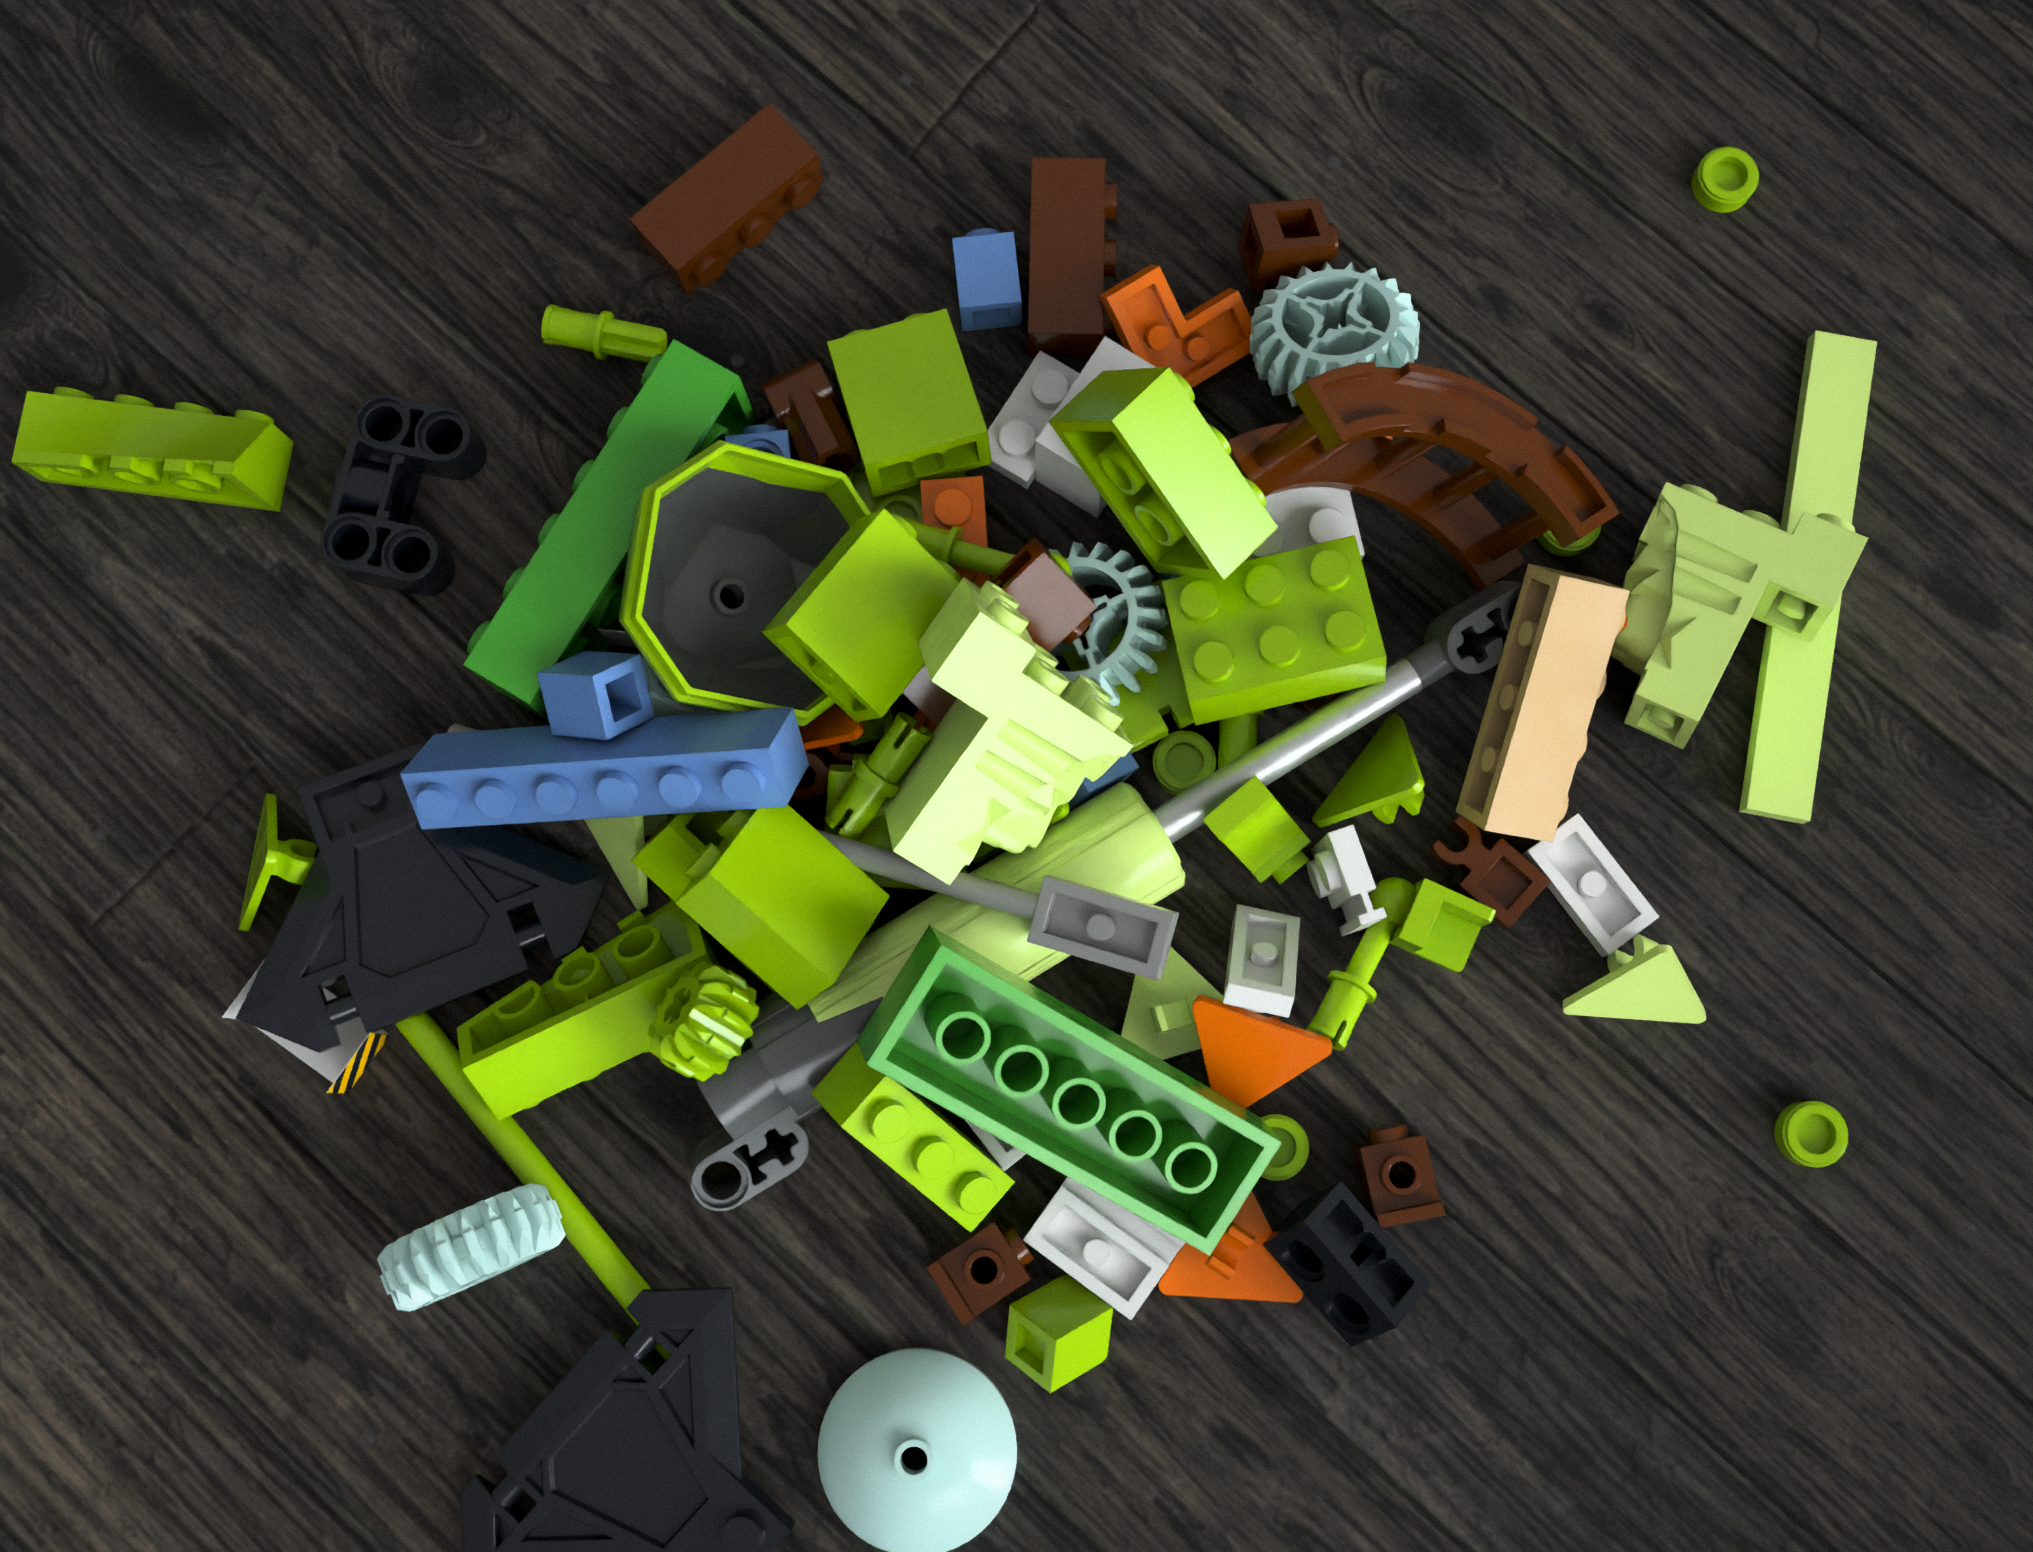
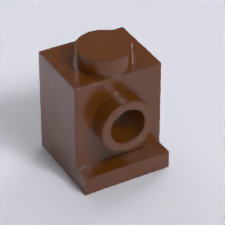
(1283, 238)
(1382, 1199)
(955, 1277)

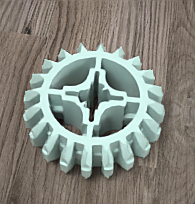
(1330, 323)
(1131, 610)
(470, 1246)

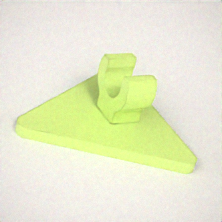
(620, 841)
(1640, 988)
(1161, 1010)

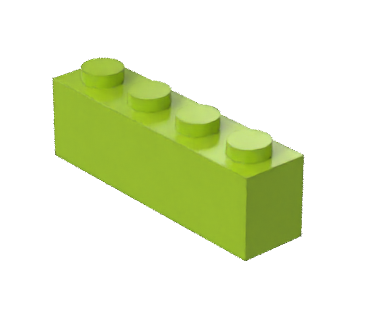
(153, 449)
(584, 1016)

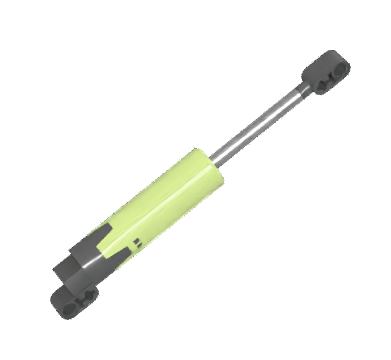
(1101, 844)

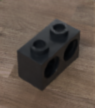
(1346, 1264)

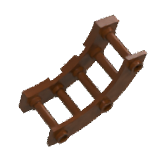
(1344, 448)

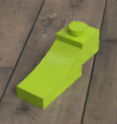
(1259, 832)

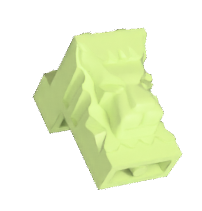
(1701, 582)
(1007, 744)

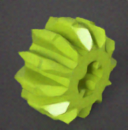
(703, 1021)

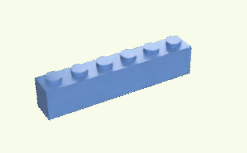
(649, 770)

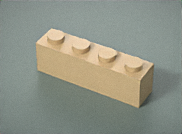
(1542, 703)

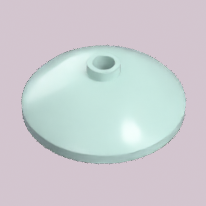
(926, 1403)

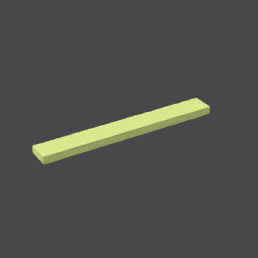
(1793, 671)

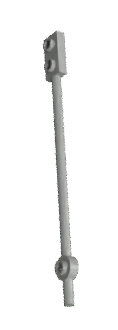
(1063, 914)

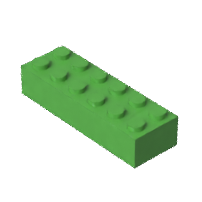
(582, 553)
(1067, 1091)

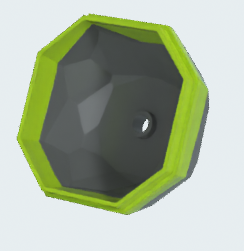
(738, 525)

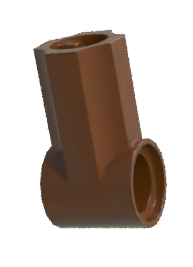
(809, 410)

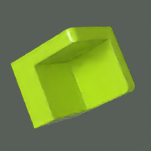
(1441, 925)
(1058, 1332)

